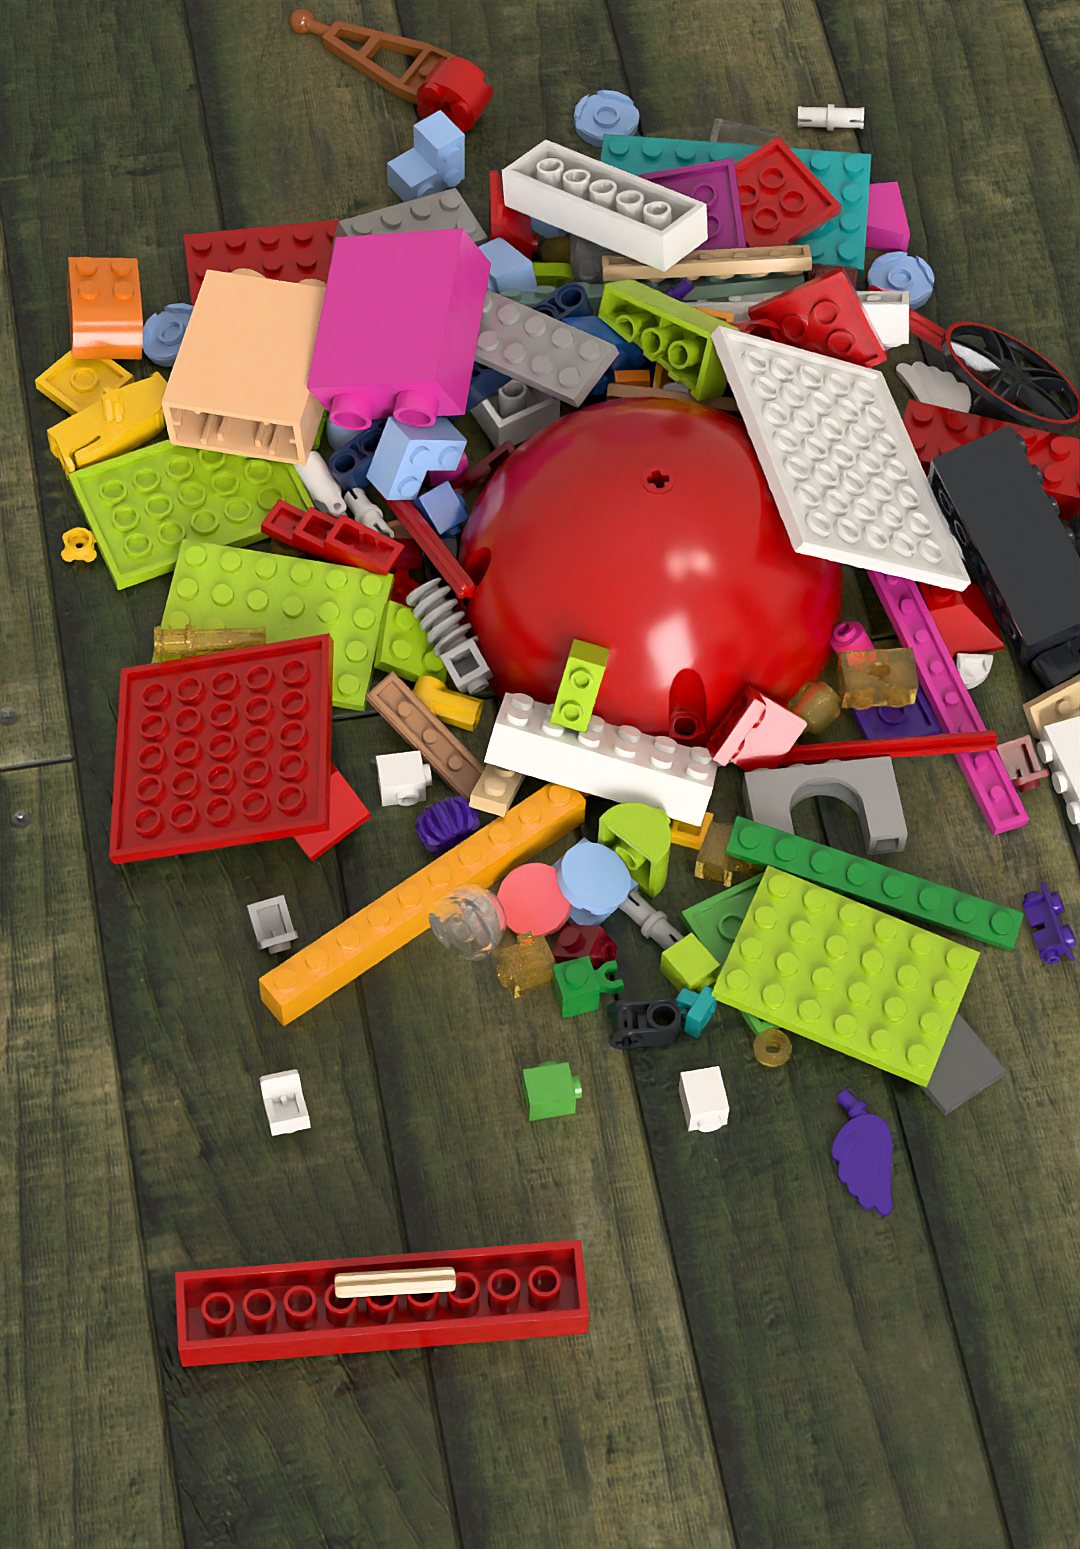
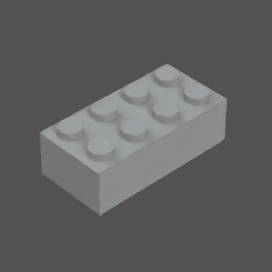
(427, 213)

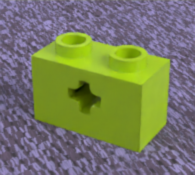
(579, 685)

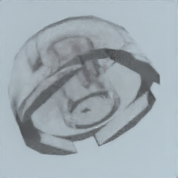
(469, 920)

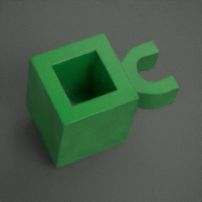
(579, 985)

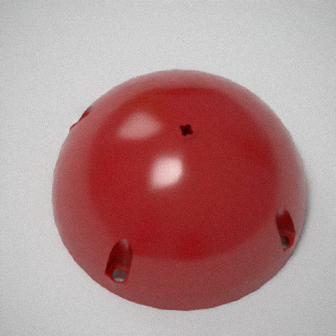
(655, 542)

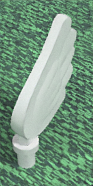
(935, 387)

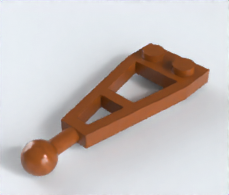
(303, 22)

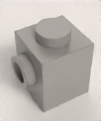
(467, 667)

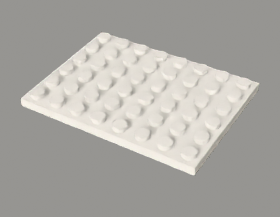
(839, 460)

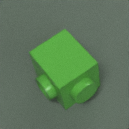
(550, 1090)

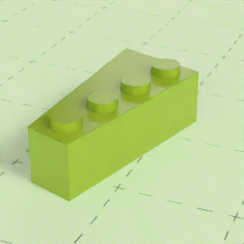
(668, 334)

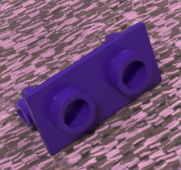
(1046, 910)

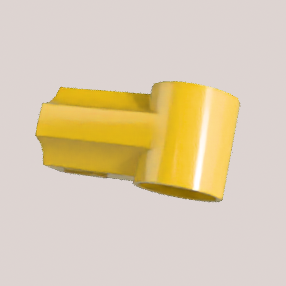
(448, 705)

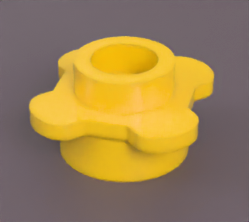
(77, 537)

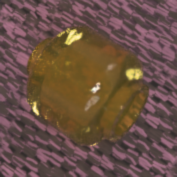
(816, 705)

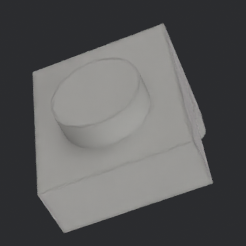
(272, 924)

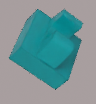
(696, 1009)

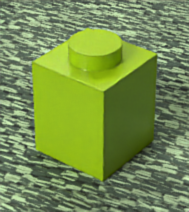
(689, 965)

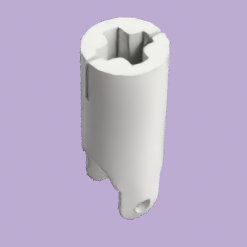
(321, 485)

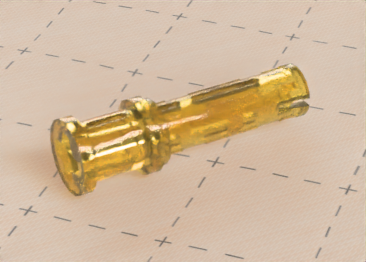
(191, 641)

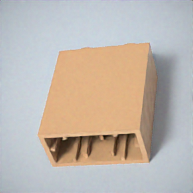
(247, 368)

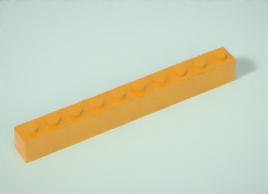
(406, 908)

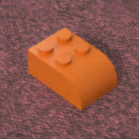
(104, 308)

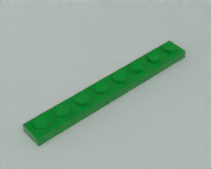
(874, 883)

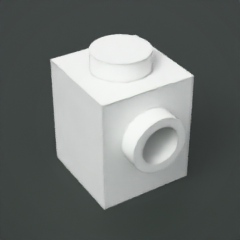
(402, 778)

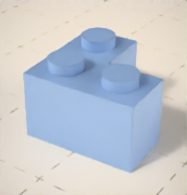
(433, 162)
(508, 267)
(409, 452)

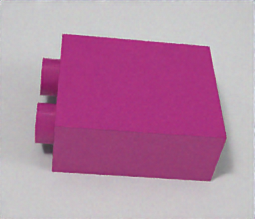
(399, 327)

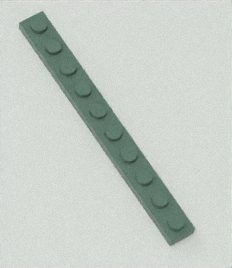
(705, 288)

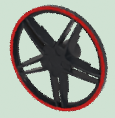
(1008, 380)

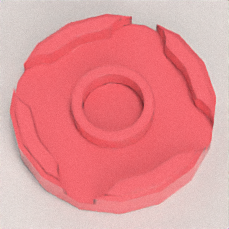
(534, 900)

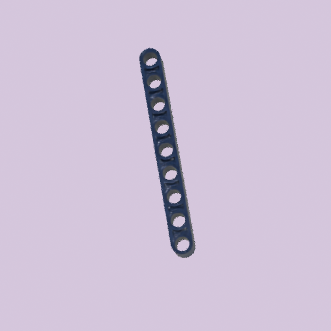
(484, 382)

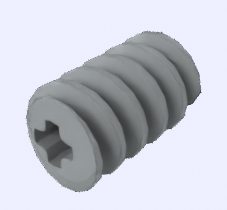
(438, 616)

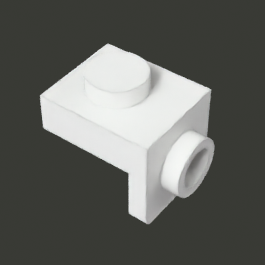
(284, 1102)

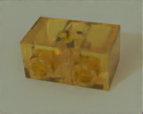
(877, 678)

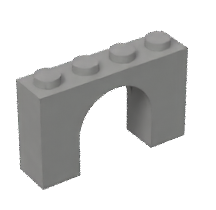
(863, 784)

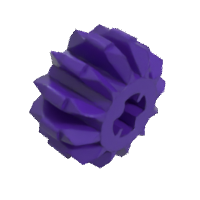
(447, 824)

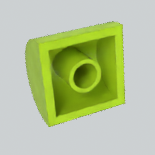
(641, 840)

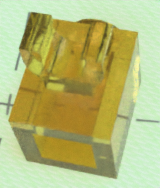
(717, 866)
(526, 965)

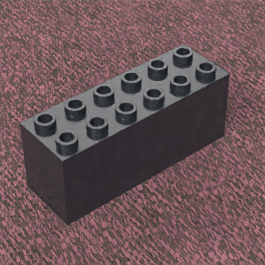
(1011, 540)

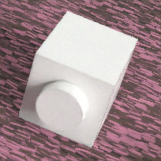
(703, 1099)

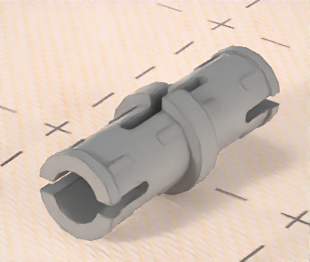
(652, 923)

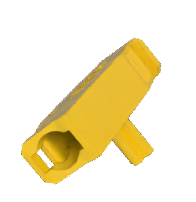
(111, 425)

